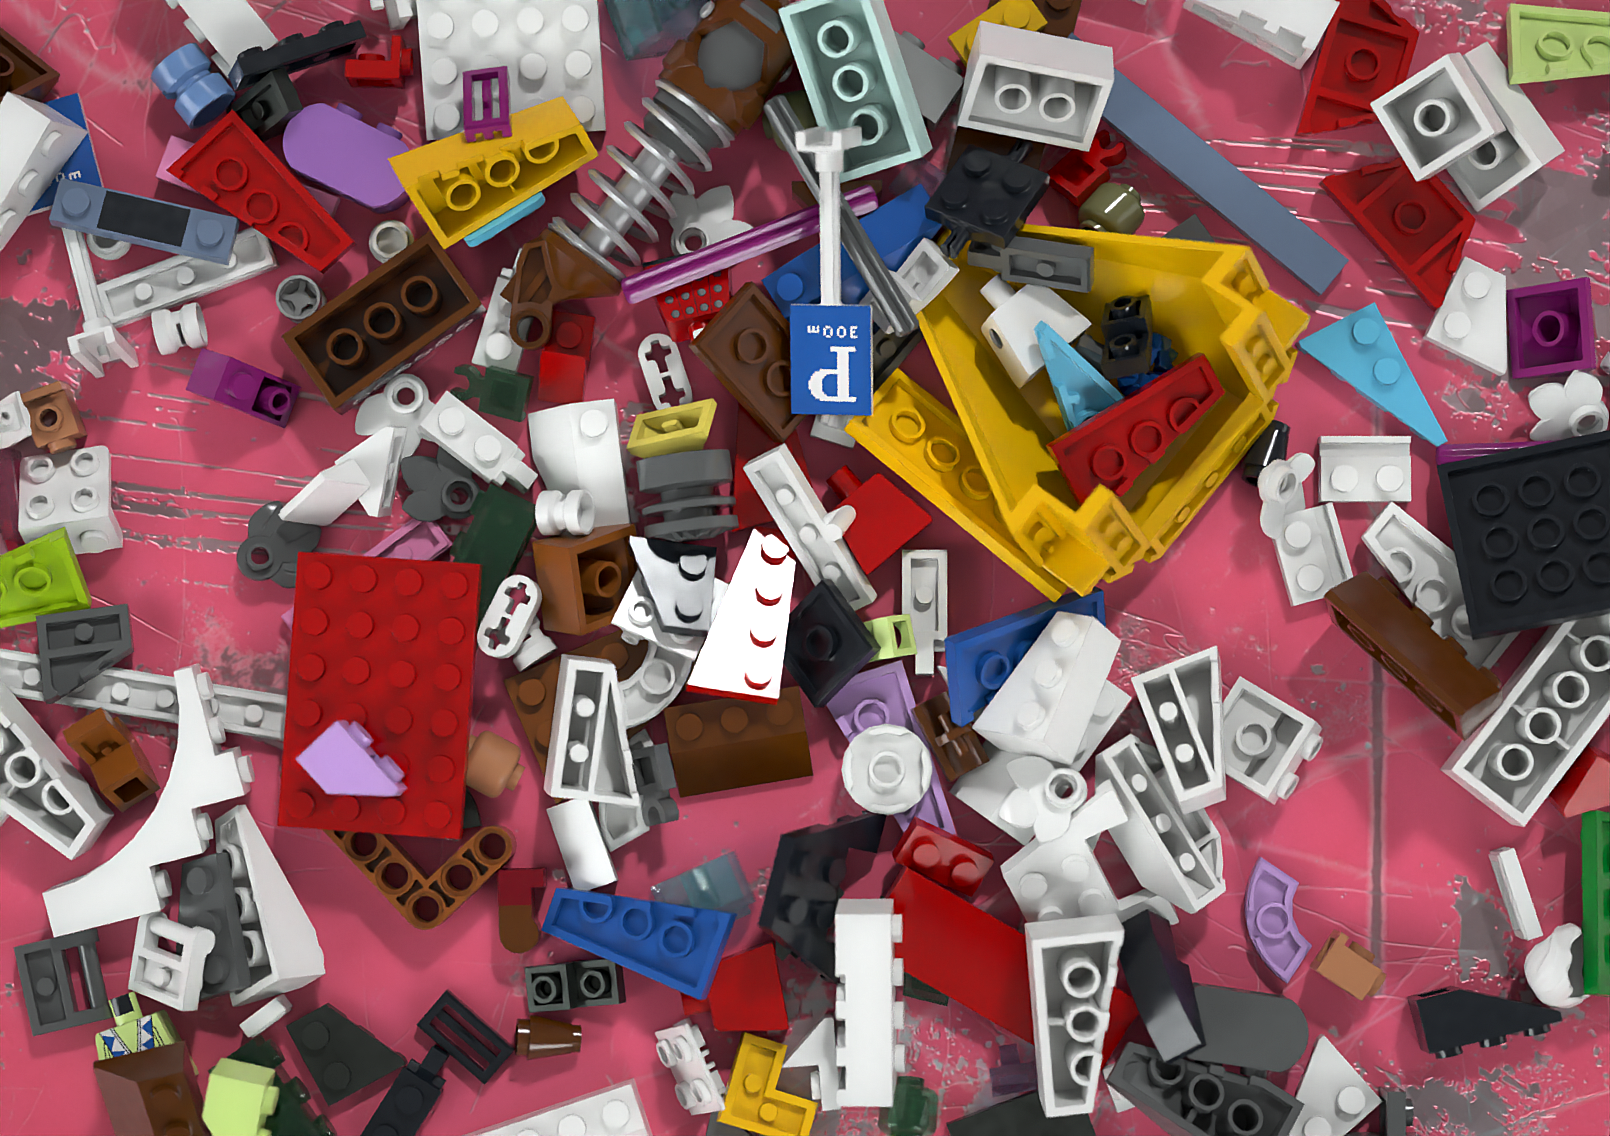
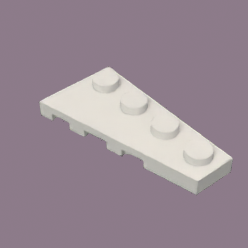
(1430, 580)

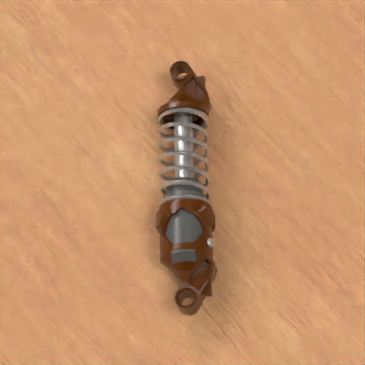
(704, 98)

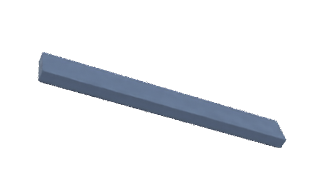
(1220, 185)

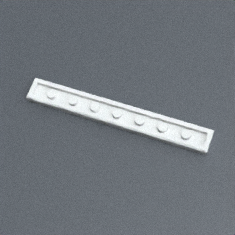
(150, 696)

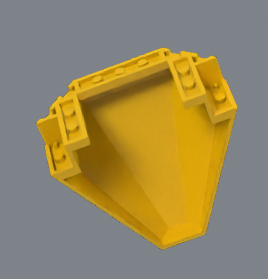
(1201, 299)

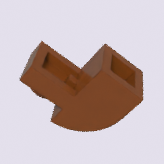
(113, 757)

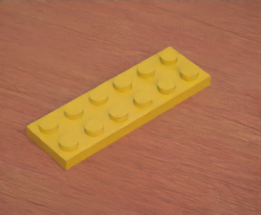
(935, 456)

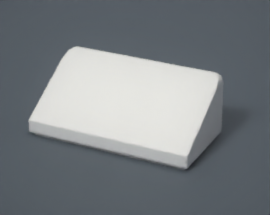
(327, 495)
(582, 844)

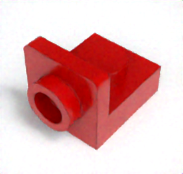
(374, 71)

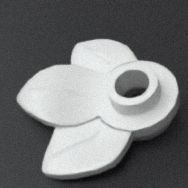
(705, 218)
(1569, 408)
(386, 410)
(1282, 490)
(1036, 799)

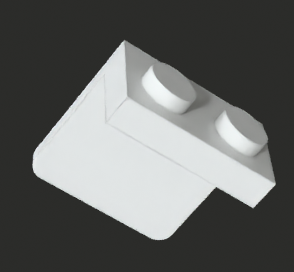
(69, 492)

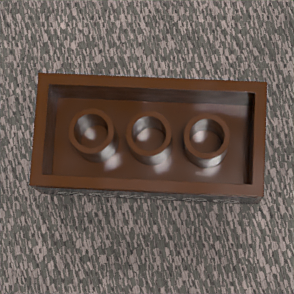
(384, 323)

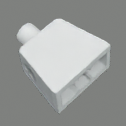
(1012, 324)

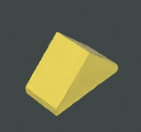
(672, 429)

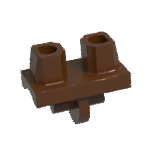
(953, 746)

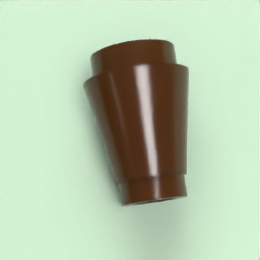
(546, 1037)

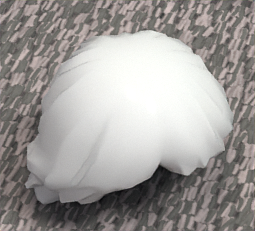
(1556, 968)

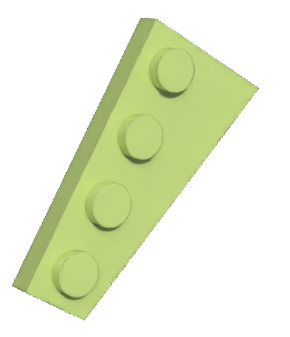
(1556, 43)

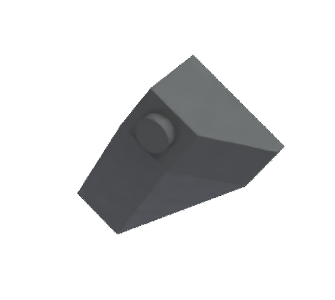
(1201, 1098)

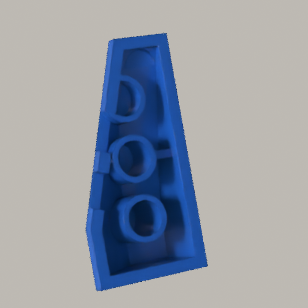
(894, 232)

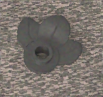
(432, 484)
(280, 542)

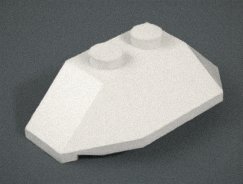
(1166, 850)

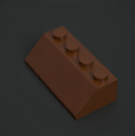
(1414, 653)

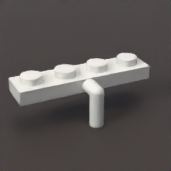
(807, 525)

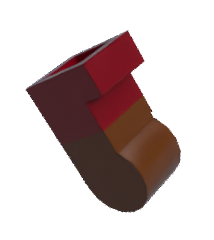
(516, 907)

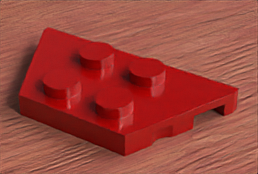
(1359, 60)
(1409, 222)

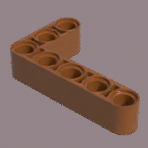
(419, 882)

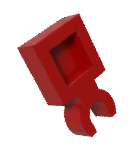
(1083, 172)

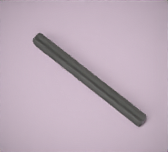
(851, 231)

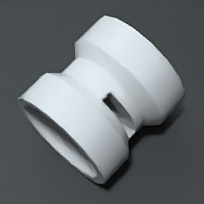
(179, 328)
(565, 512)
(532, 649)

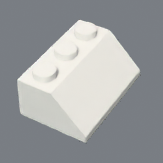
(1035, 86)
(1515, 152)

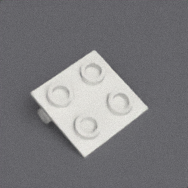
(638, 620)
(695, 1086)

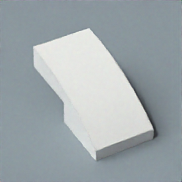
(919, 280)

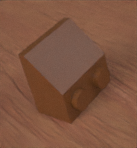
(583, 577)

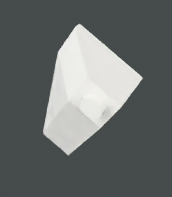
(582, 450)
(275, 928)

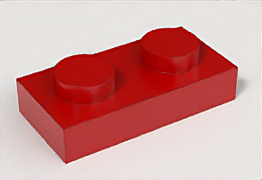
(943, 856)

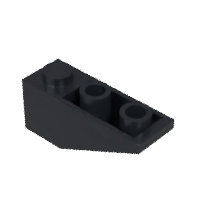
(1459, 1016)

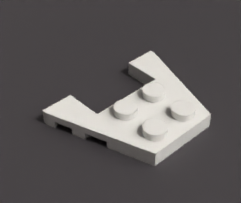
(1064, 876)

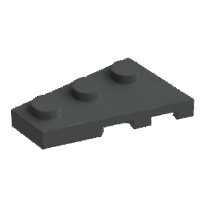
(211, 903)

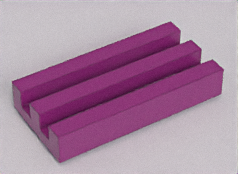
(488, 124)

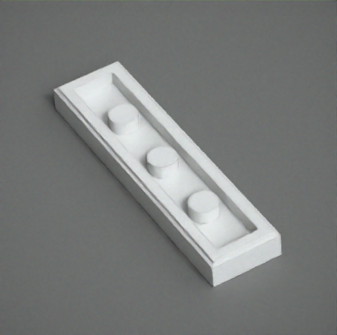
(183, 279)

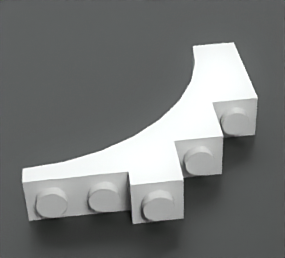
(176, 829)

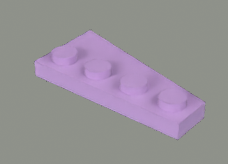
(886, 698)

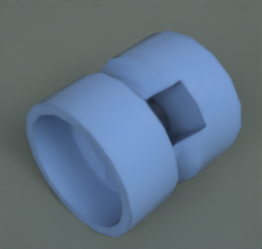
(189, 80)

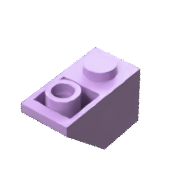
(348, 765)

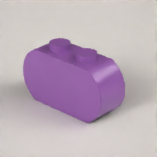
(346, 155)

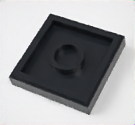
(826, 643)

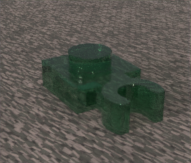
(500, 390)

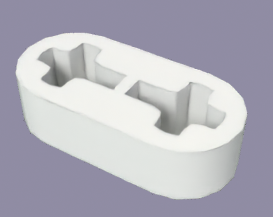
(675, 367)
(499, 612)

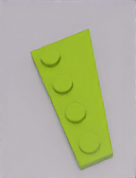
(41, 580)

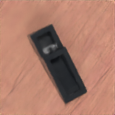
(1161, 986)

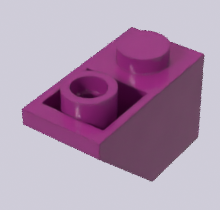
(243, 387)

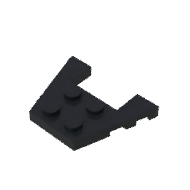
(806, 884)

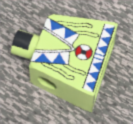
(135, 1031)

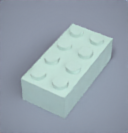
(857, 80)

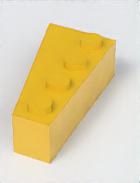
(472, 183)

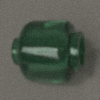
(912, 1111)

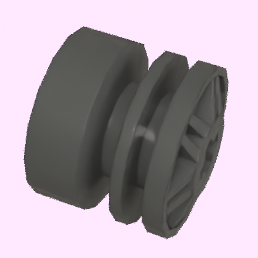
(687, 494)

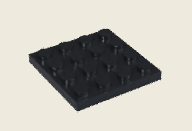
(1532, 533)

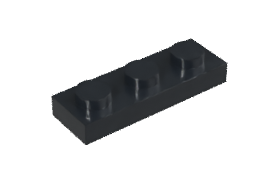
(297, 53)

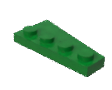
(1596, 902)

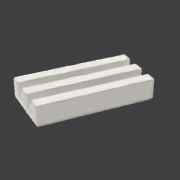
(1515, 893)

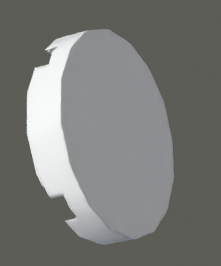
(887, 769)

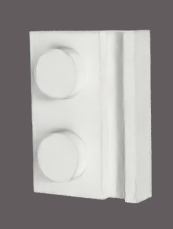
(1364, 469)
(1311, 554)

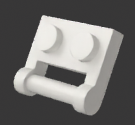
(166, 975)

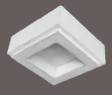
(266, 1016)

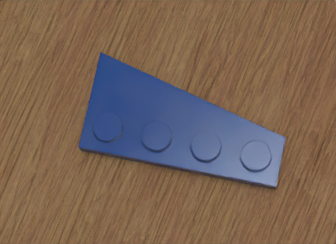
(988, 654)
(651, 937)

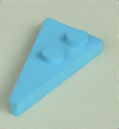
(1368, 358)
(1076, 384)

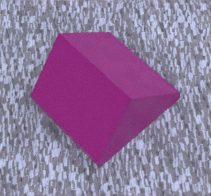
(1551, 329)

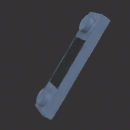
(144, 221)

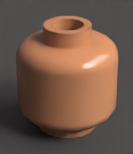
(493, 764)

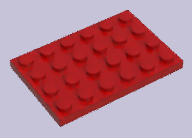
(398, 657)

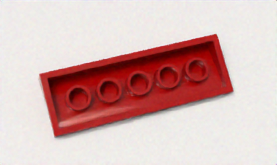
(978, 959)

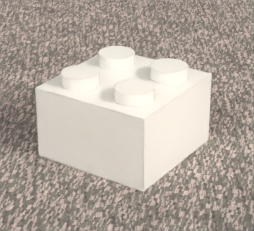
(1438, 116)

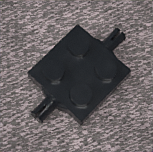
(986, 197)

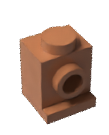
(69, 424)
(1348, 966)

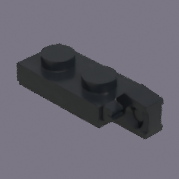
(409, 1097)

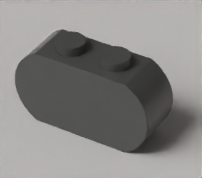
(1249, 1029)

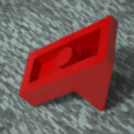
(566, 359)

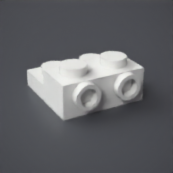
(1266, 741)

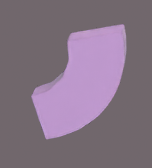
(1271, 921)

